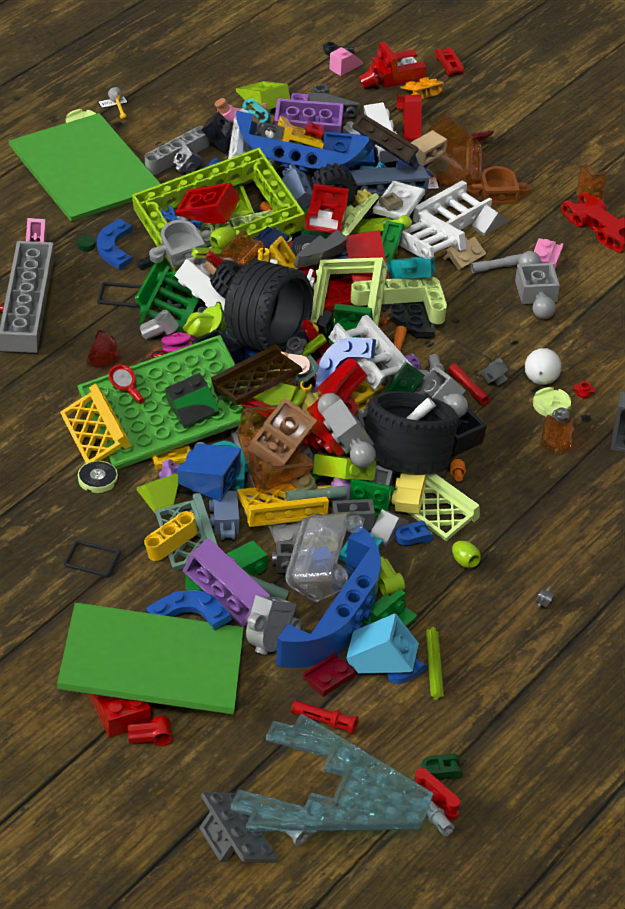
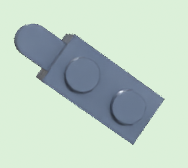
(298, 185)
(225, 515)

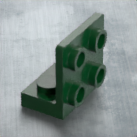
(406, 379)

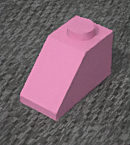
(343, 61)

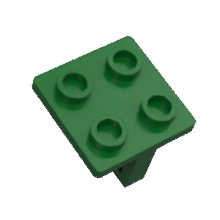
(379, 493)
(390, 605)

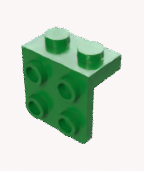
(349, 316)

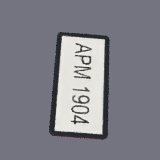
(108, 103)
(433, 183)

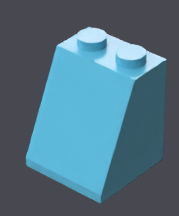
(383, 647)

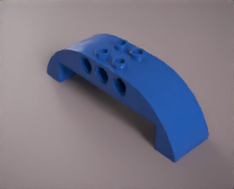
(273, 149)
(343, 616)

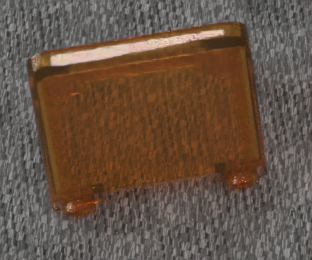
(262, 473)

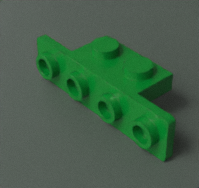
(150, 283)

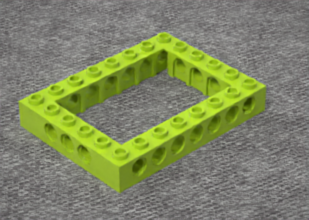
(254, 165)

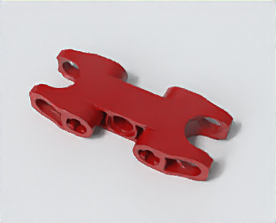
(595, 216)

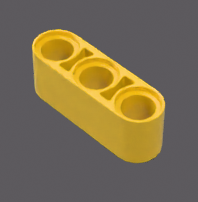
(171, 536)

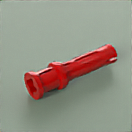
(334, 719)

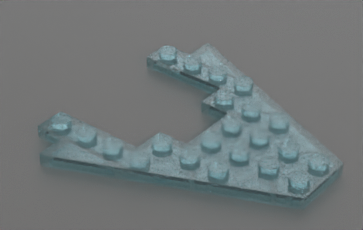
(366, 799)

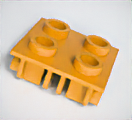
(425, 87)

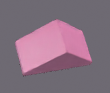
(36, 230)

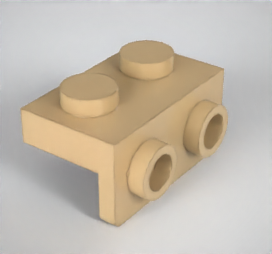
(467, 256)

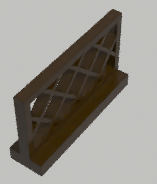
(387, 140)
(257, 366)

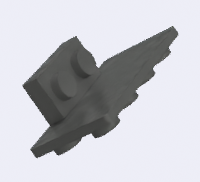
(227, 831)

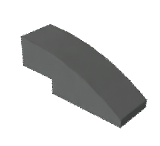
(321, 249)

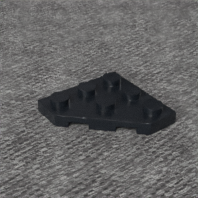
(412, 316)

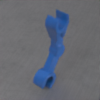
(171, 217)

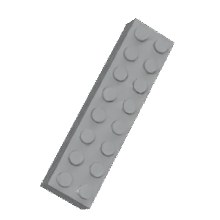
(26, 297)

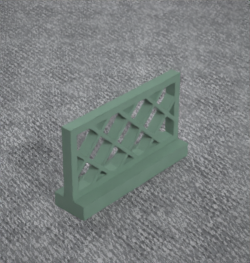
(203, 525)

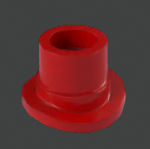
(368, 79)

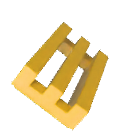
(177, 455)

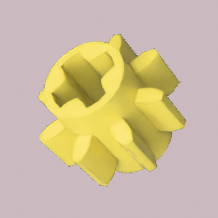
(361, 196)

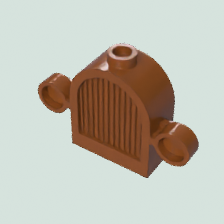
(500, 186)

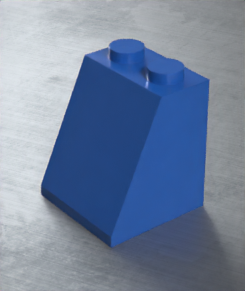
(210, 470)

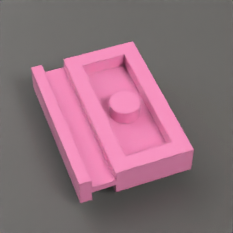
(548, 251)

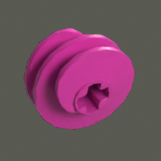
(176, 341)

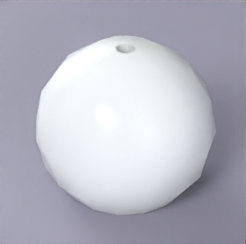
(543, 366)

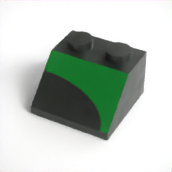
(191, 400)

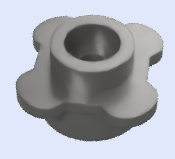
(544, 597)

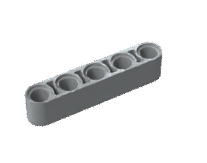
(161, 157)

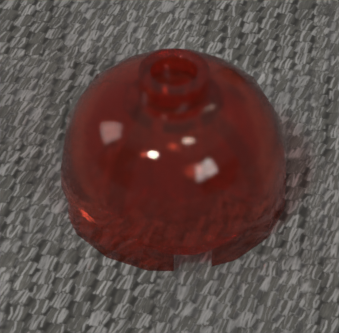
(102, 350)

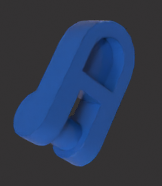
(413, 533)
(403, 677)

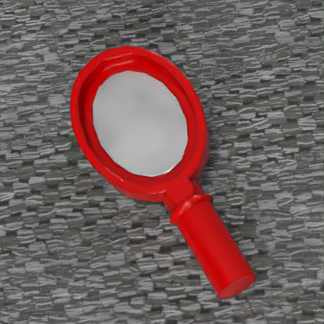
(124, 379)

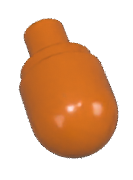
(457, 469)

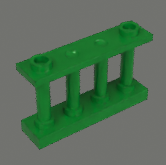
(189, 303)

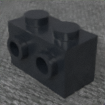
(219, 131)

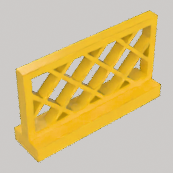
(297, 134)
(106, 415)
(277, 510)

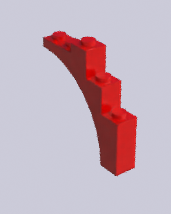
(342, 383)

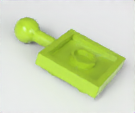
(376, 224)

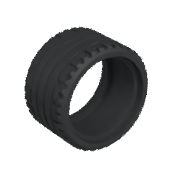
(267, 305)
(406, 443)

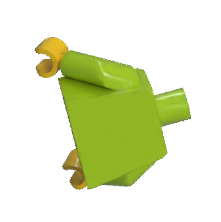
(277, 393)

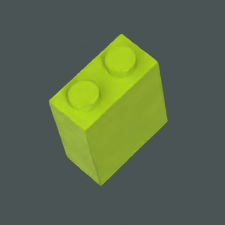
(342, 468)

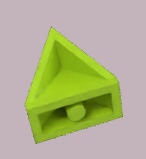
(160, 492)

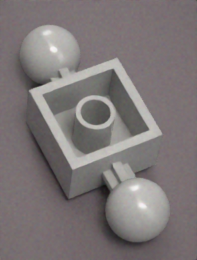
(537, 284)
(444, 388)
(347, 430)

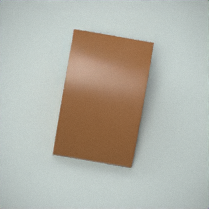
(282, 433)

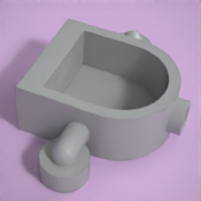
(178, 241)
(267, 622)

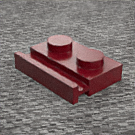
(329, 674)

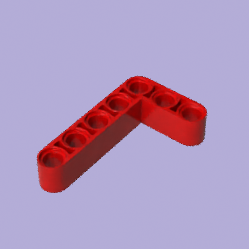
(411, 109)

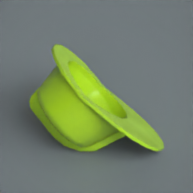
(203, 322)

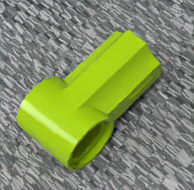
(389, 580)

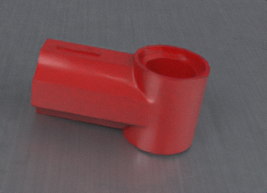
(156, 731)

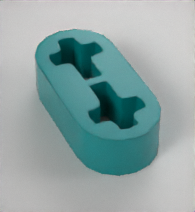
(258, 108)

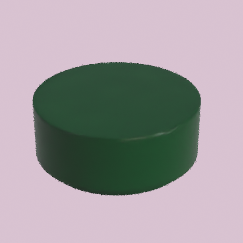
(86, 243)

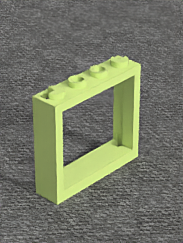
(344, 266)

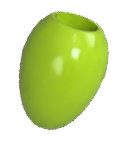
(222, 237)
(466, 554)

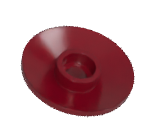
(482, 135)

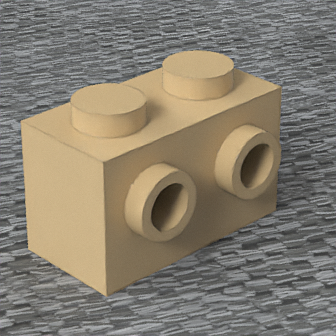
(430, 147)

